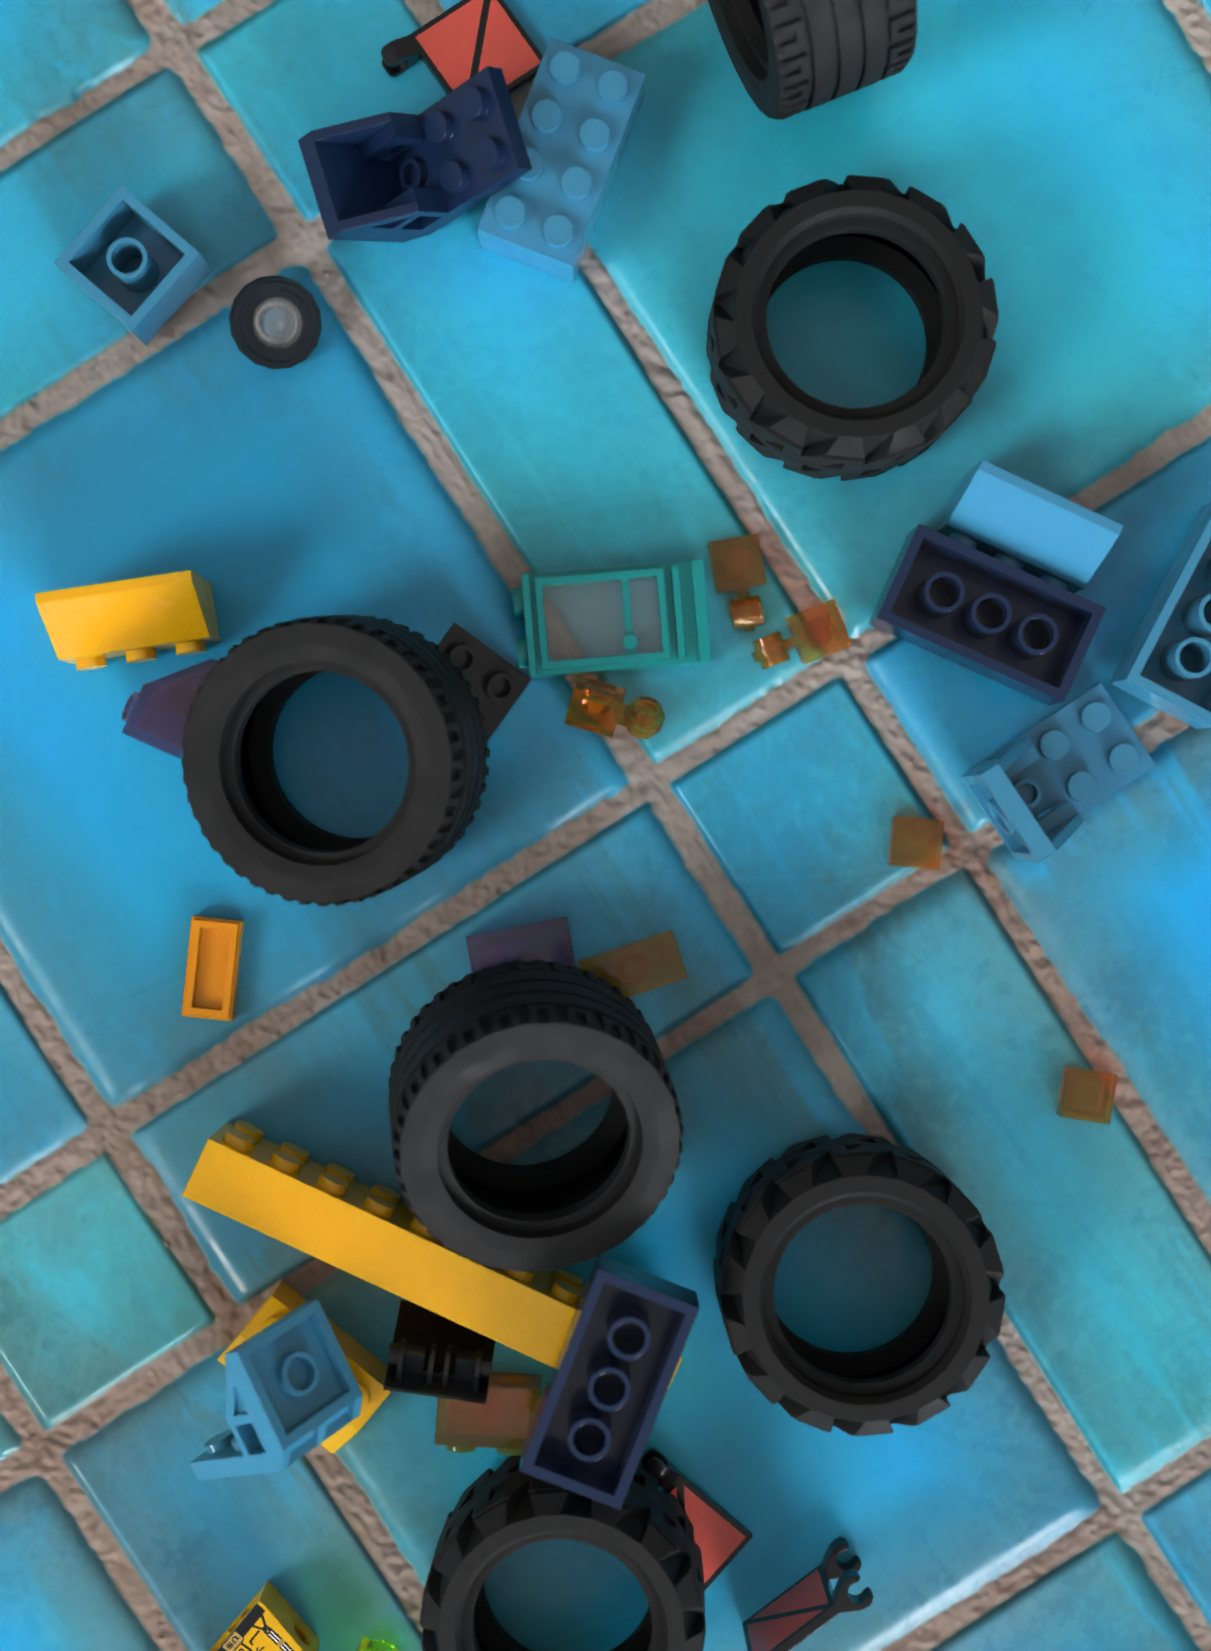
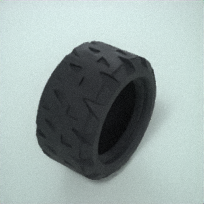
(902, 237)
(920, 1367)
(516, 1509)

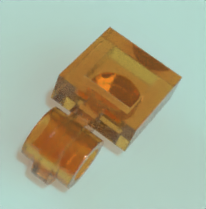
(739, 566)
(813, 634)
(599, 708)

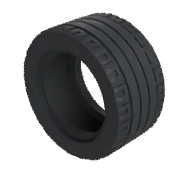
(814, 50)
(235, 778)
(552, 1209)

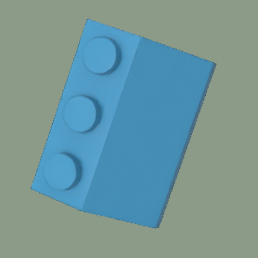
(1028, 527)

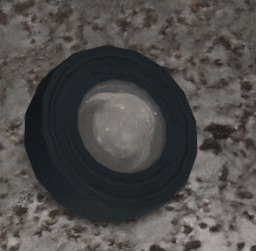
(275, 322)

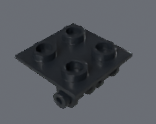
(491, 677)
(438, 1357)

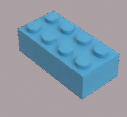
(574, 140)
(1172, 646)

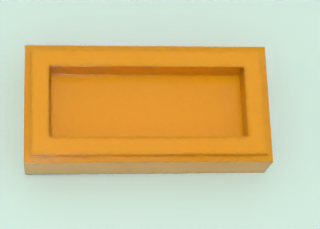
(213, 968)

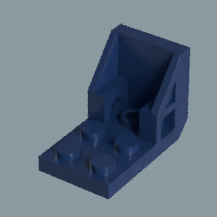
(412, 172)

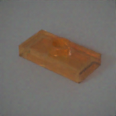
(639, 964)

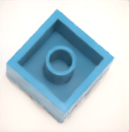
(133, 265)

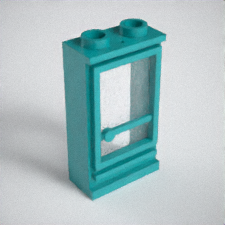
(613, 619)

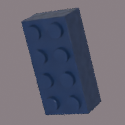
(986, 615)
(609, 1381)

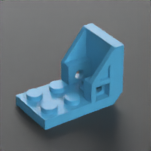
(1057, 773)
(281, 1397)

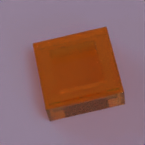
(915, 842)
(1086, 1094)

